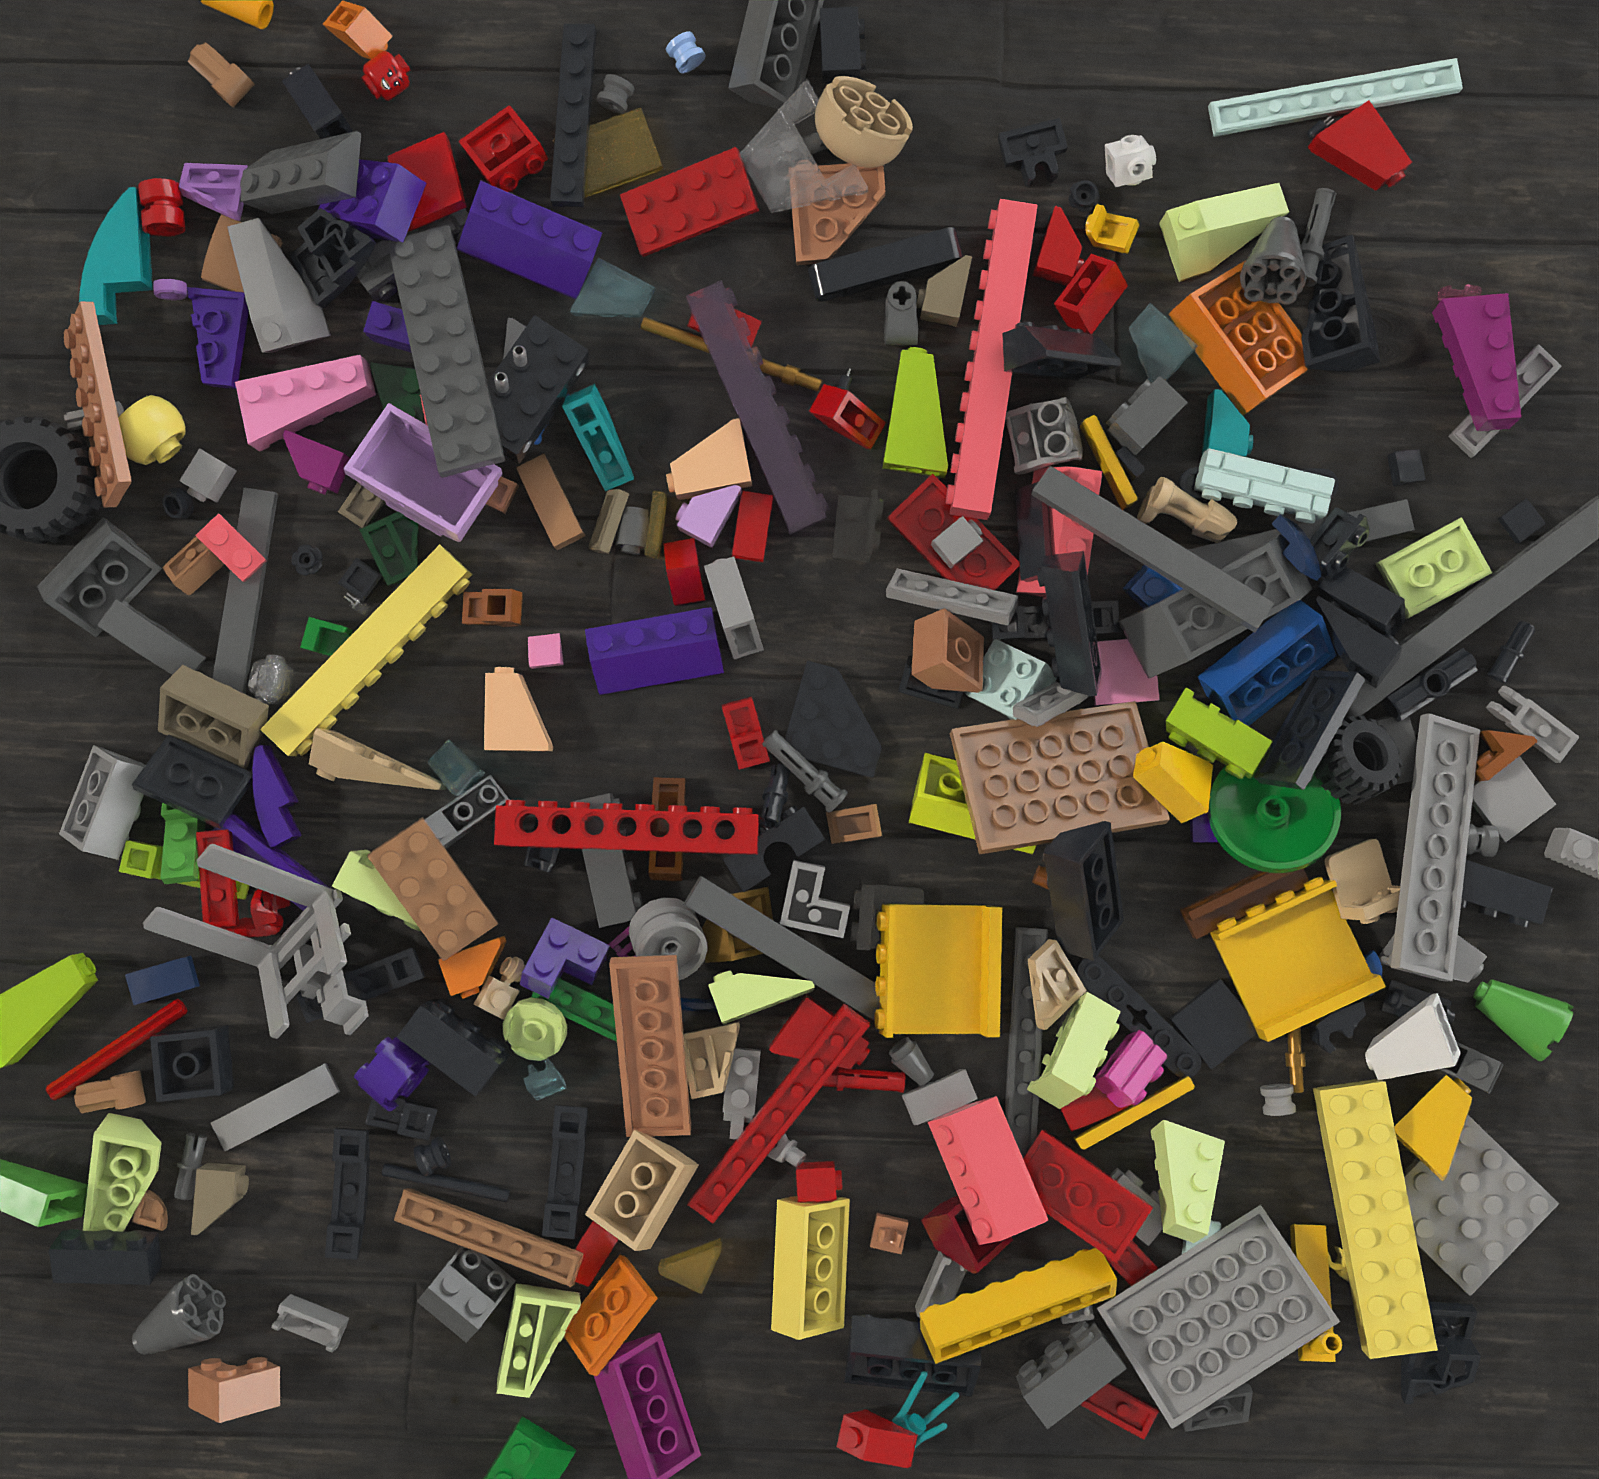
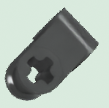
(901, 320)

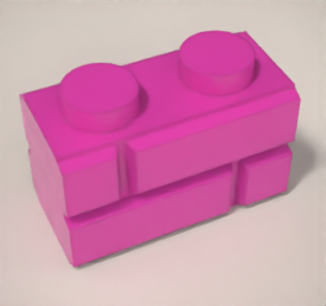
(1131, 1069)

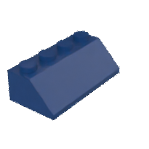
(1269, 663)

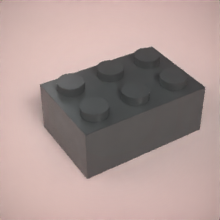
(1069, 1372)

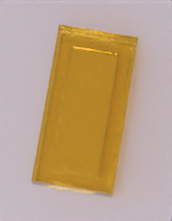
(656, 525)

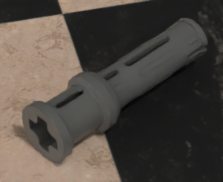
(1315, 232)
(776, 743)

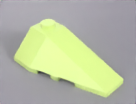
(1217, 227)
(120, 1171)

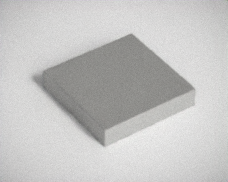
(1511, 799)

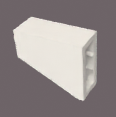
(1414, 1043)

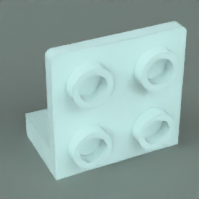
(1010, 678)

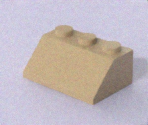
(641, 1190)

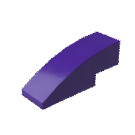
(272, 798)

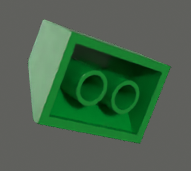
(531, 1454)

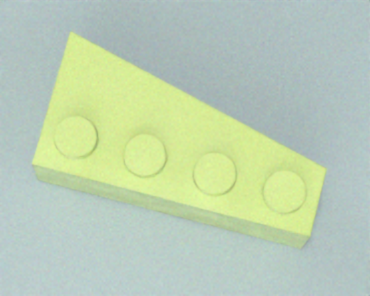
(364, 883)

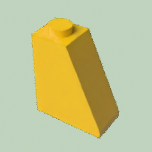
(1175, 779)
(1436, 1124)

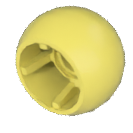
(151, 430)

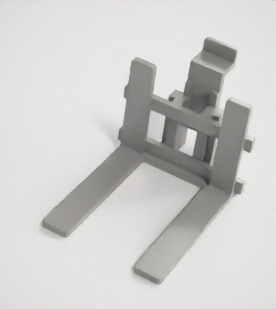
(316, 965)

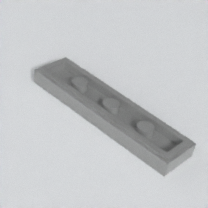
(1532, 374)
(952, 596)

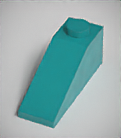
(598, 436)

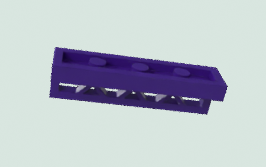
(253, 844)

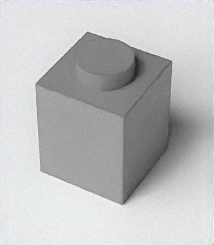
(207, 477)
(957, 541)

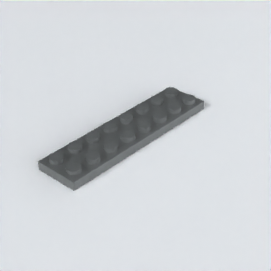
(446, 352)

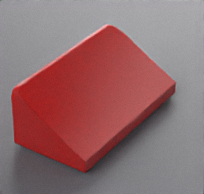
(596, 1246)

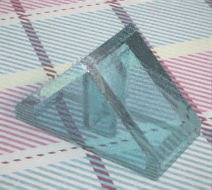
(455, 768)

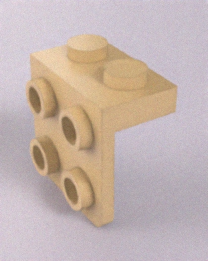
(1362, 882)

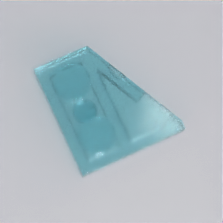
(612, 293)
(1160, 343)

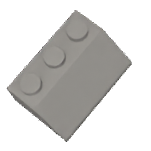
(104, 804)

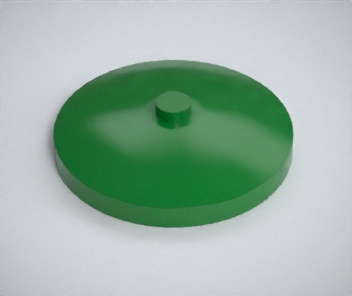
(1272, 825)

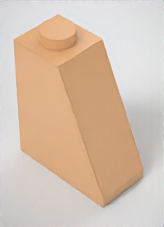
(711, 464)
(511, 715)

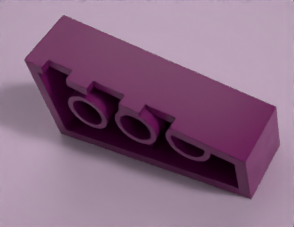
(1483, 356)

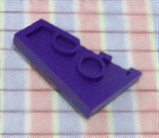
(221, 331)

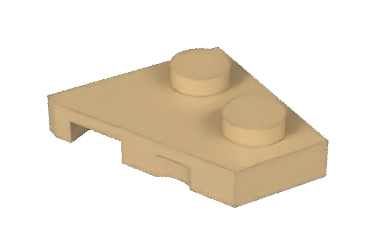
(1053, 983)
(709, 1058)

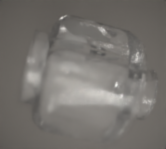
(271, 679)

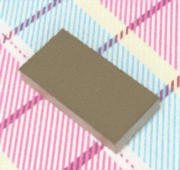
(608, 521)

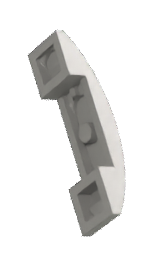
(275, 1107)

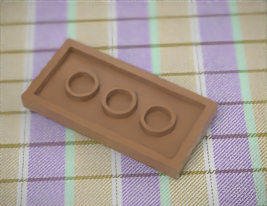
(432, 889)

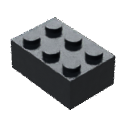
(454, 1045)

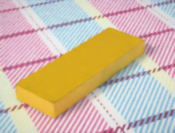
(1108, 462)

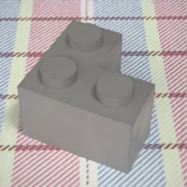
(805, 909)

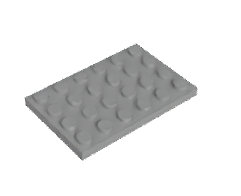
(1217, 1316)

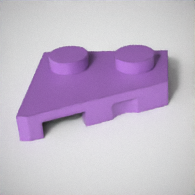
(214, 187)

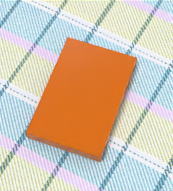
(609, 1315)

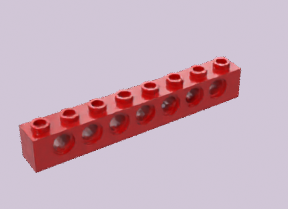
(510, 829)

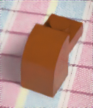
(492, 607)

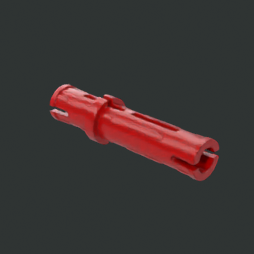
(866, 1079)

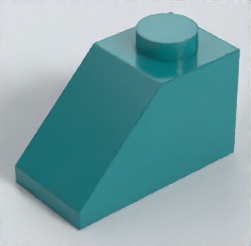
(1225, 427)

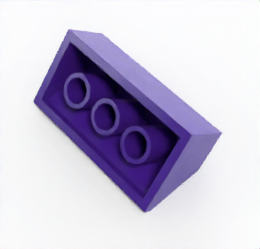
(528, 240)
(654, 651)

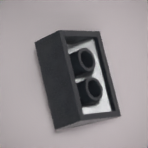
(1055, 352)

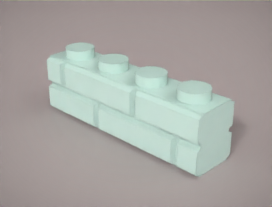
(1264, 485)

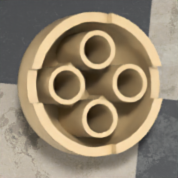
(861, 123)

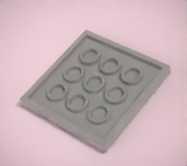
(1477, 1211)

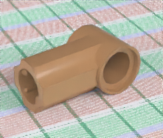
(225, 78)
(119, 1092)

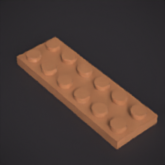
(98, 404)
(651, 1045)

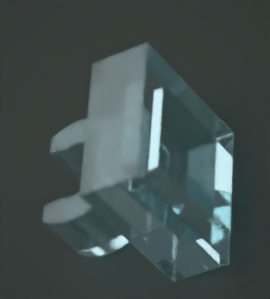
(544, 1082)

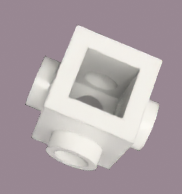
(1129, 160)

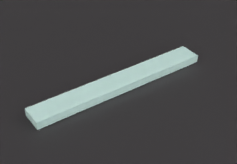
(1334, 97)

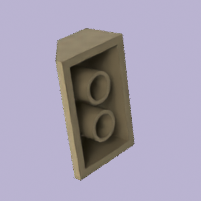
(211, 716)

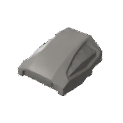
(1043, 435)

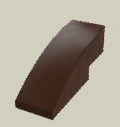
(666, 865)

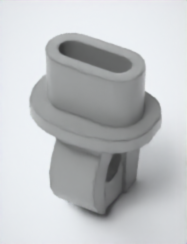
(787, 1151)

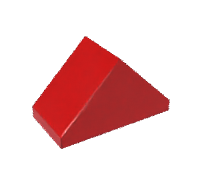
(683, 572)

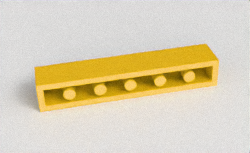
(1017, 1304)

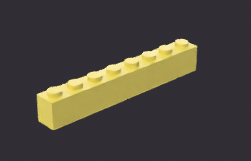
(367, 651)

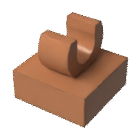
(889, 1233)

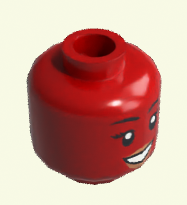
(386, 75)

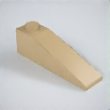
(348, 759)

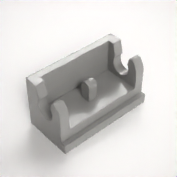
(941, 1283)
(311, 1321)

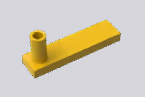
(1310, 1248)

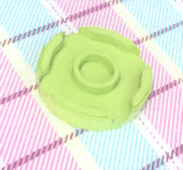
(535, 1029)

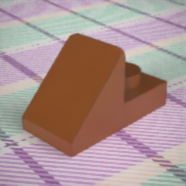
(1504, 749)

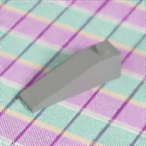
(274, 291)

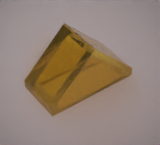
(692, 1266)

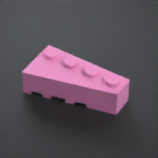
(301, 397)

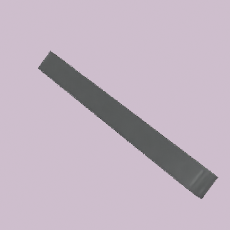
(1485, 601)

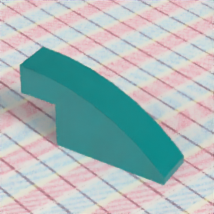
(117, 258)

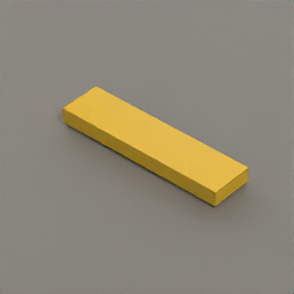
(1134, 1113)

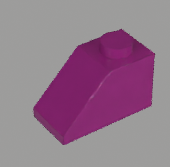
(316, 463)

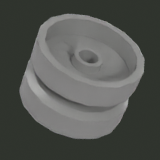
(669, 929)

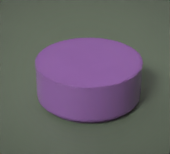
(170, 289)

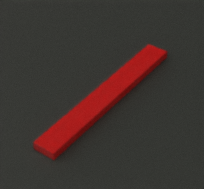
(778, 1113)

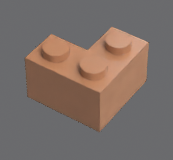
(231, 1390)

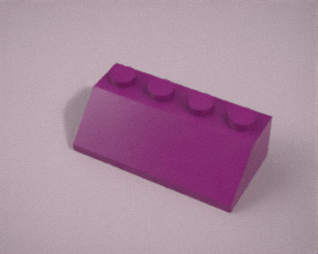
(647, 1410)

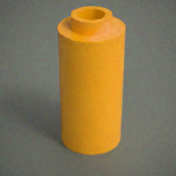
(253, 12)

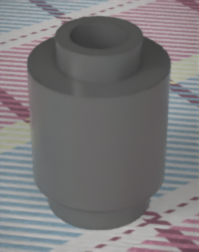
(633, 530)

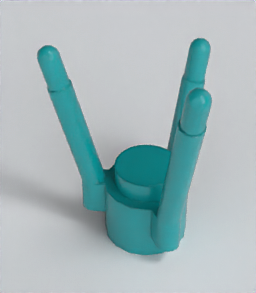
(915, 1422)

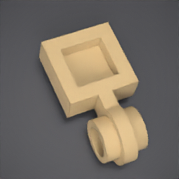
(497, 995)

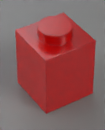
(818, 1181)

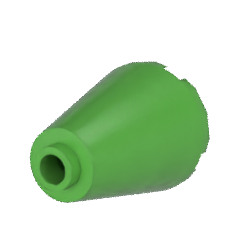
(1524, 1015)

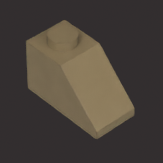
(945, 293)
(216, 1191)

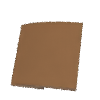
(220, 262)

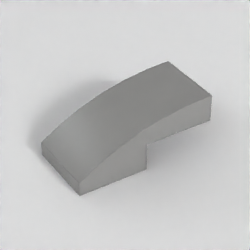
(939, 1097)

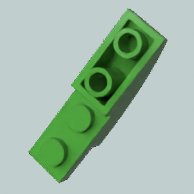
(180, 846)

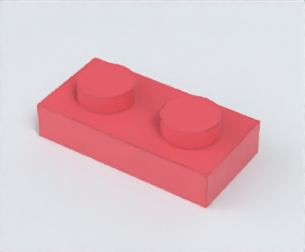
(231, 548)

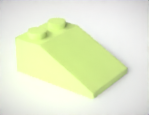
(748, 993)

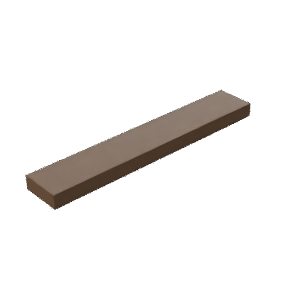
(489, 1237)

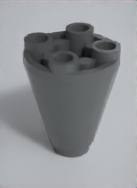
(1275, 265)
(182, 1318)

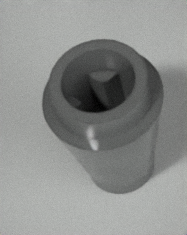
(911, 1061)

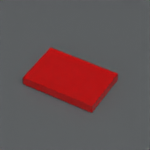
(435, 165)

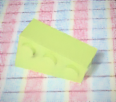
(1077, 1051)
(1188, 1178)
(532, 1334)

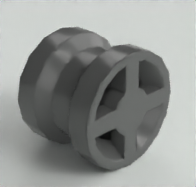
(615, 94)

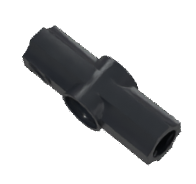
(1443, 676)

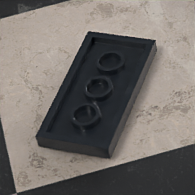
(1309, 729)

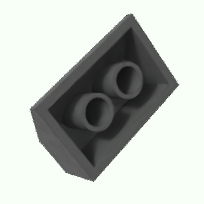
(95, 573)

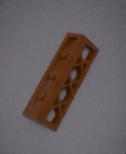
(1237, 898)

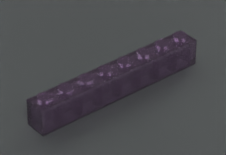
(756, 408)

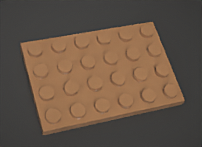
(1054, 777)

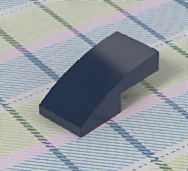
(1300, 550)
(162, 980)

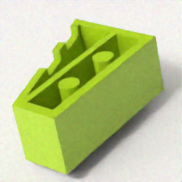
(1216, 736)

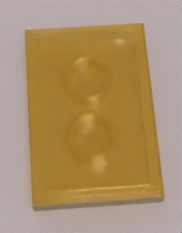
(619, 152)

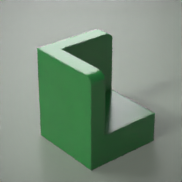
(324, 636)

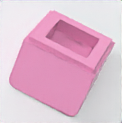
(545, 651)

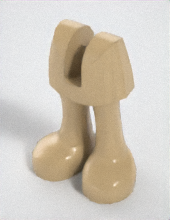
(1206, 520)

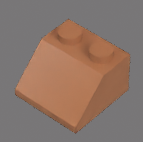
(947, 653)

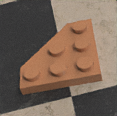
(827, 224)

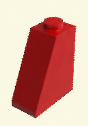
(1363, 148)
(805, 1026)

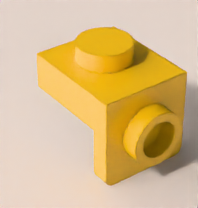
(1110, 230)

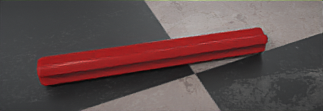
(116, 1049)

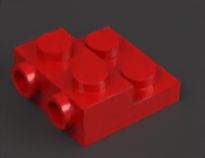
(504, 150)

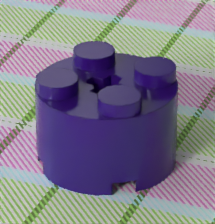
(392, 1073)

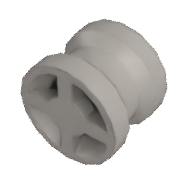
(1278, 1099)

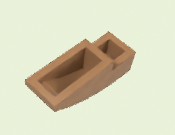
(550, 502)

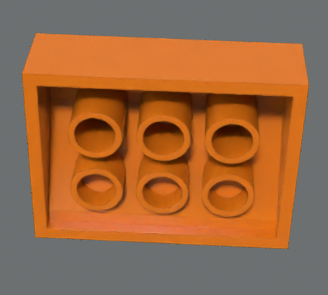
(1242, 342)

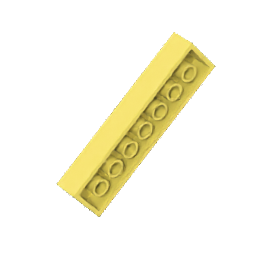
(1374, 1219)

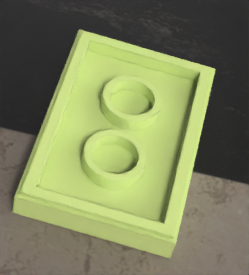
(1434, 567)

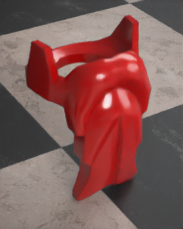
(264, 920)

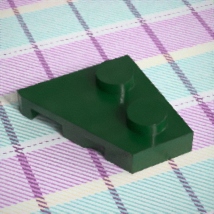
(399, 388)
(393, 546)

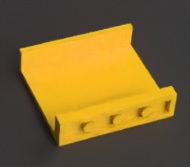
(1294, 960)
(939, 969)

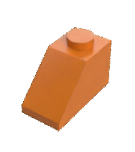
(358, 29)
(471, 967)

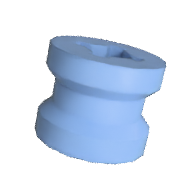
(685, 52)

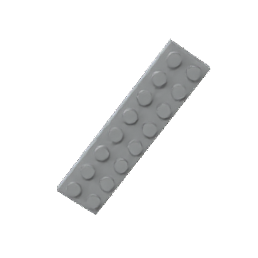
(1435, 848)

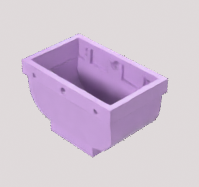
(401, 469)

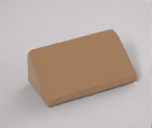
(192, 566)

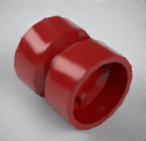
(161, 205)

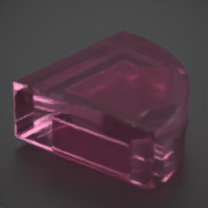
(1448, 292)

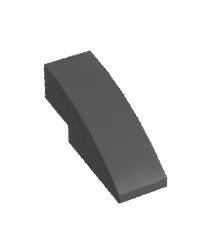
(149, 638)

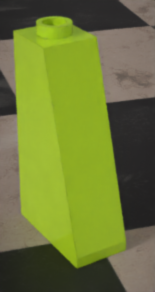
(916, 426)
(39, 1003)

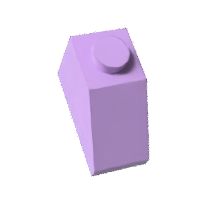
(708, 514)

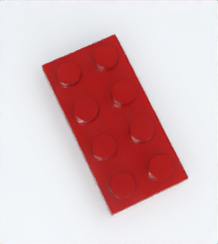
(689, 202)
(926, 516)
(1084, 1196)

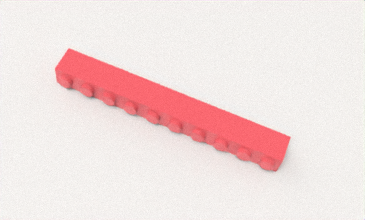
(989, 384)

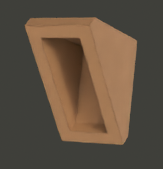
(854, 823)

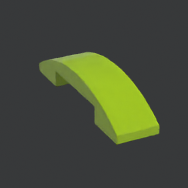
(146, 861)

